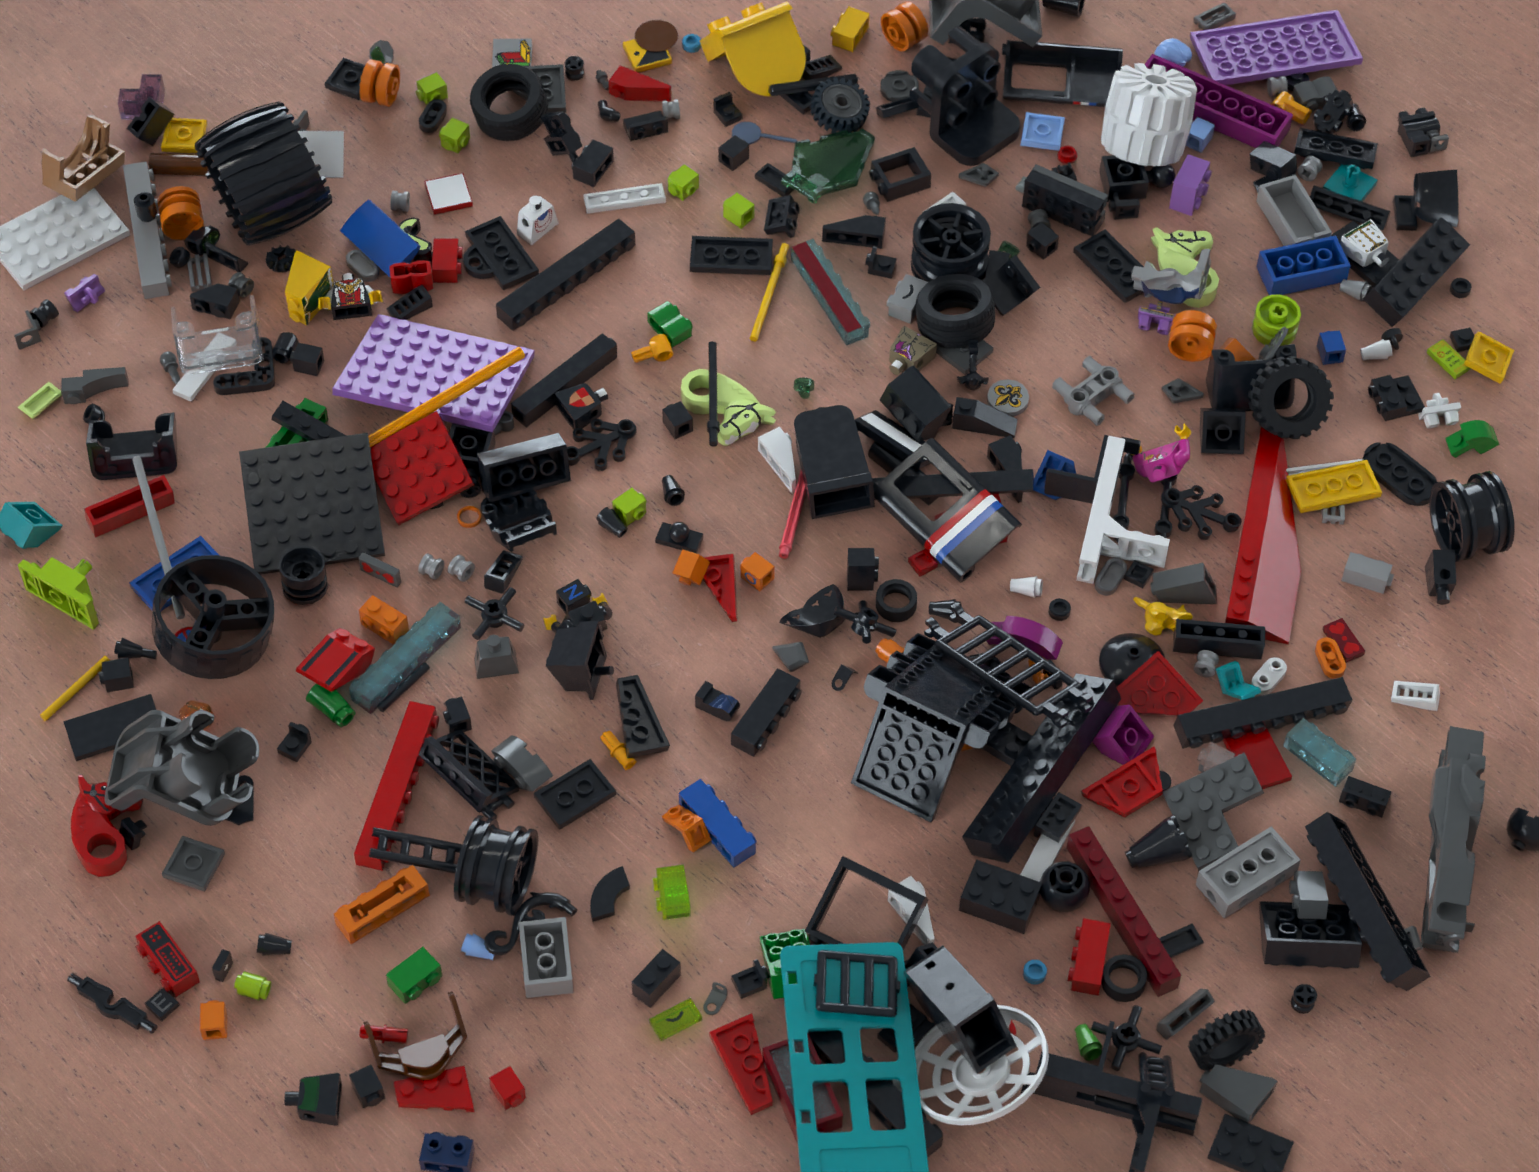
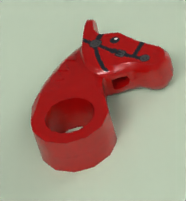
(93, 828)

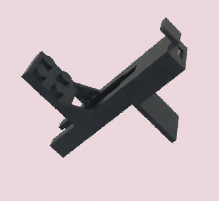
(1104, 1092)

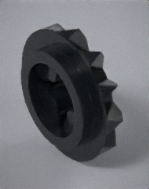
(280, 265)

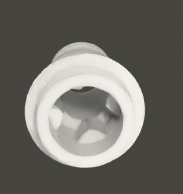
(1377, 350)
(1027, 586)

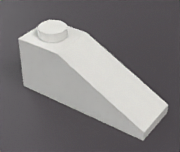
(777, 451)
(905, 908)

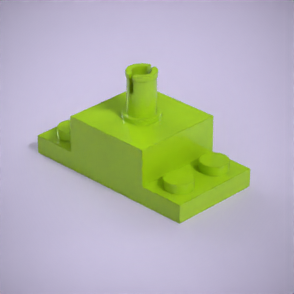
(62, 588)

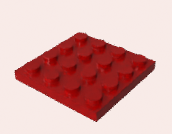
(418, 468)

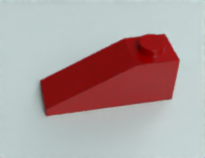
(637, 87)

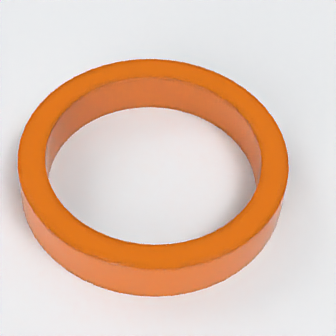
(470, 525)

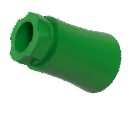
(331, 705)

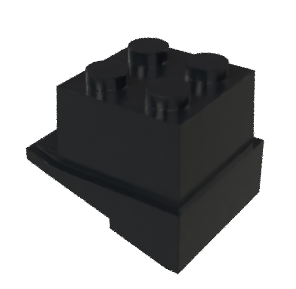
(579, 657)

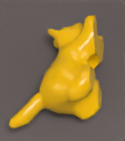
(1161, 616)

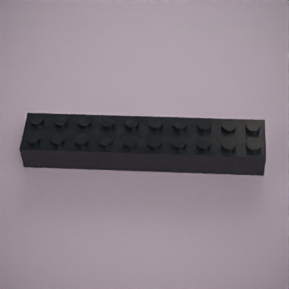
(1039, 773)

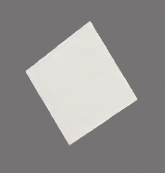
(328, 151)

